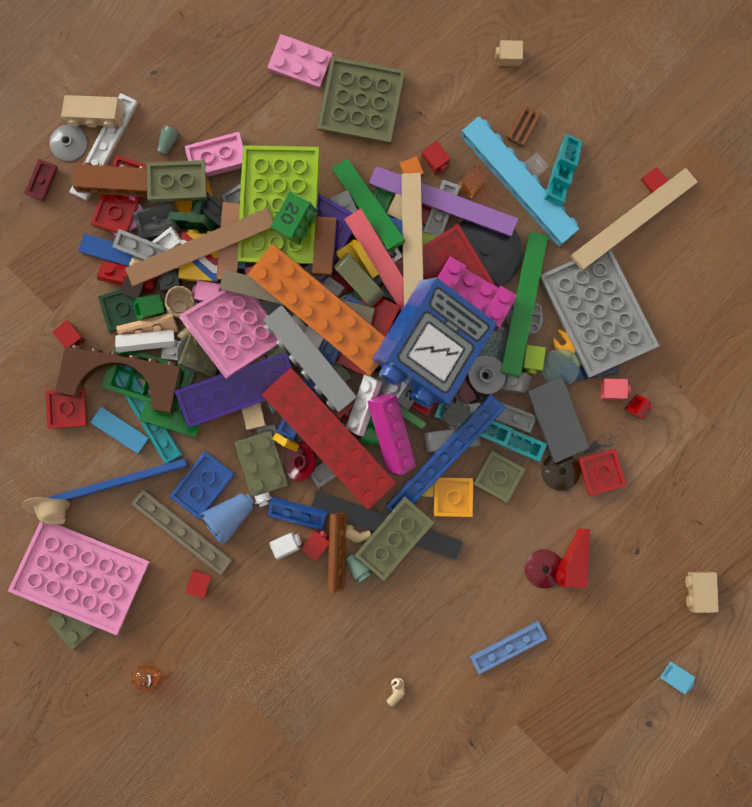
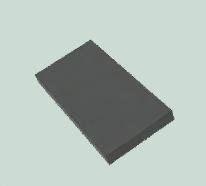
(557, 419)

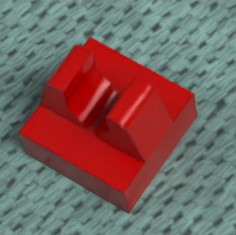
(638, 406)

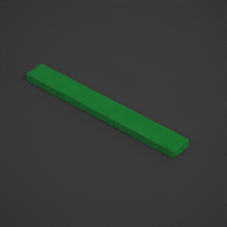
(524, 305)

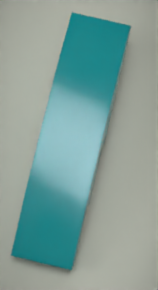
(563, 170)

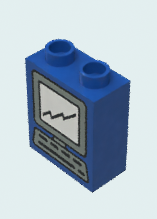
(433, 343)

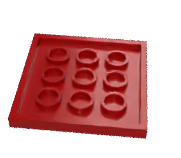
(453, 244)

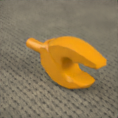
(568, 346)

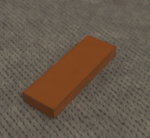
(324, 246)

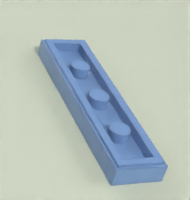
(508, 647)

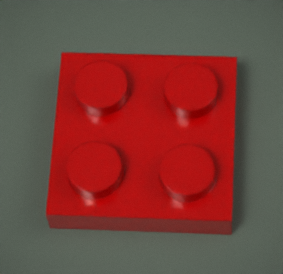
(65, 410)
(602, 472)

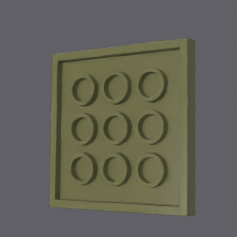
(361, 100)

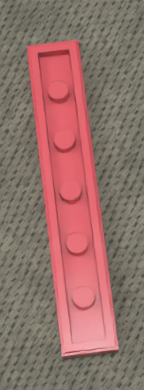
(378, 255)

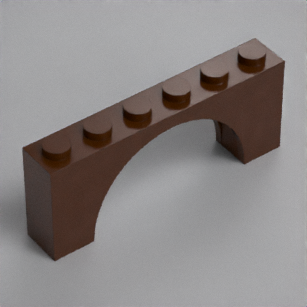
(80, 365)

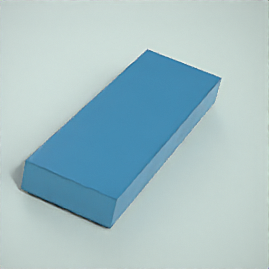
(120, 430)

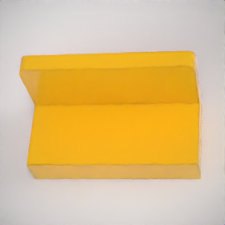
(358, 253)

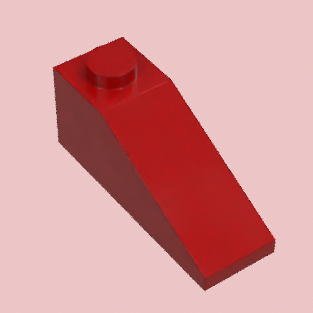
(574, 565)

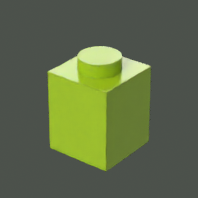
(534, 359)

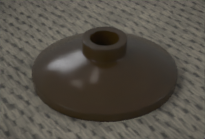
(554, 479)

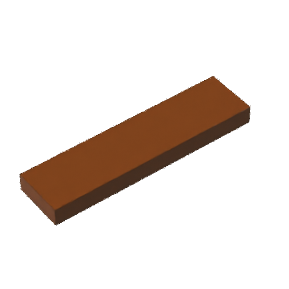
(337, 552)

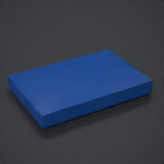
(202, 484)

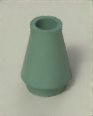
(167, 139)
(358, 569)

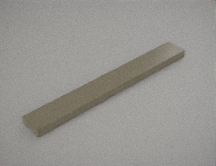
(247, 286)

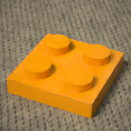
(453, 497)

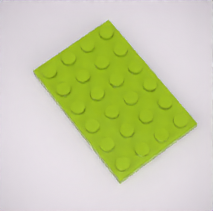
(265, 183)

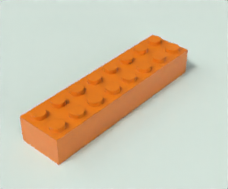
(318, 307)

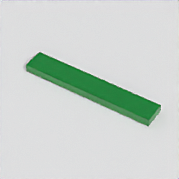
(368, 203)

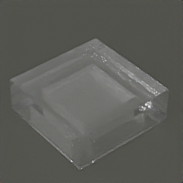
(536, 165)

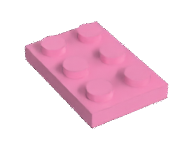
(300, 61)
(219, 153)

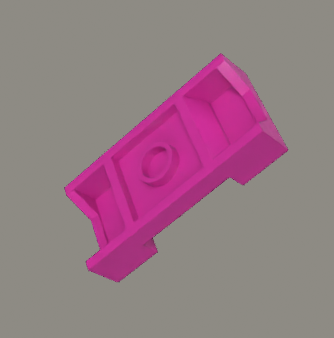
(483, 295)

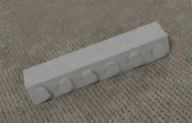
(309, 358)

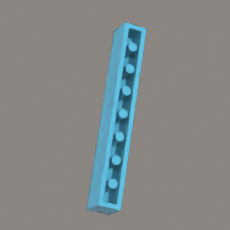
(519, 181)

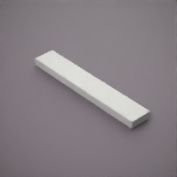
(107, 141)

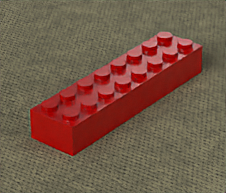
(328, 438)

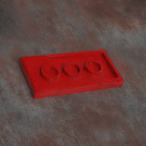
(116, 211)
(383, 320)

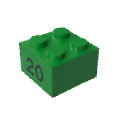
(294, 218)

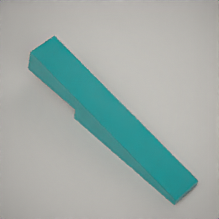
(509, 438)

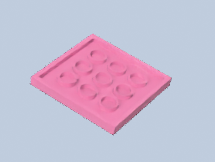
(230, 330)

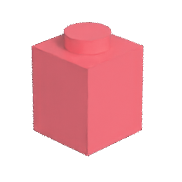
(615, 389)

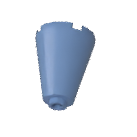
(227, 516)

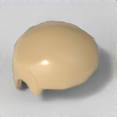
(178, 300)

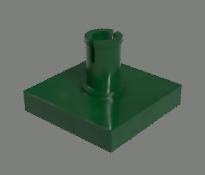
(194, 219)

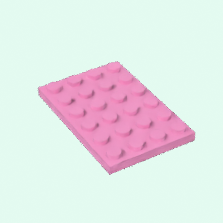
(79, 577)

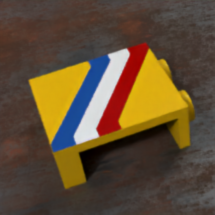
(201, 269)

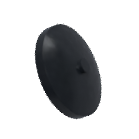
(496, 251)

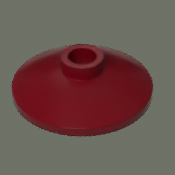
(300, 464)
(534, 566)

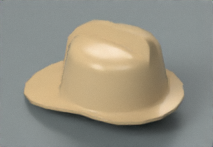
(47, 510)

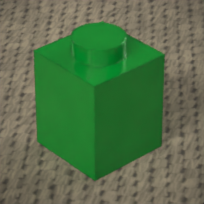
(148, 307)

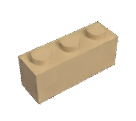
(93, 111)

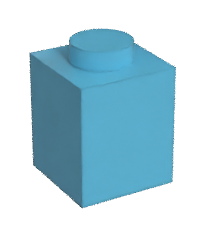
(678, 678)

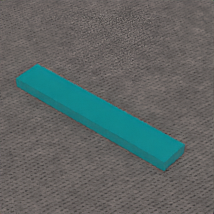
(160, 437)

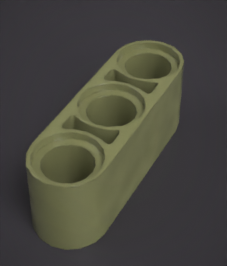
(359, 280)

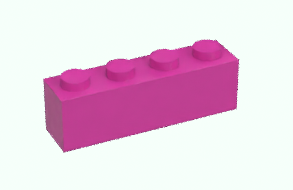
(391, 433)

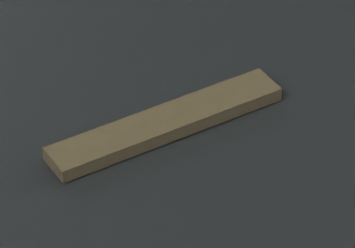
(182, 532)

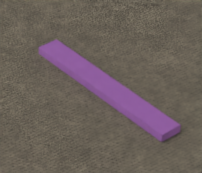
(448, 203)

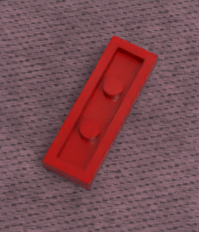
(116, 274)

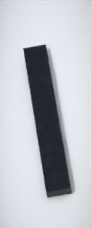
(372, 519)

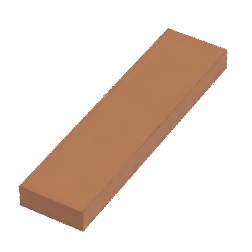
(228, 256)

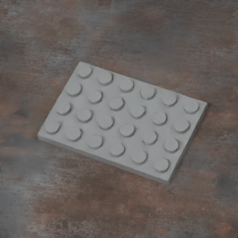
(599, 313)

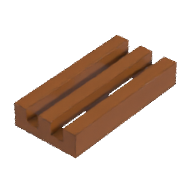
(531, 112)

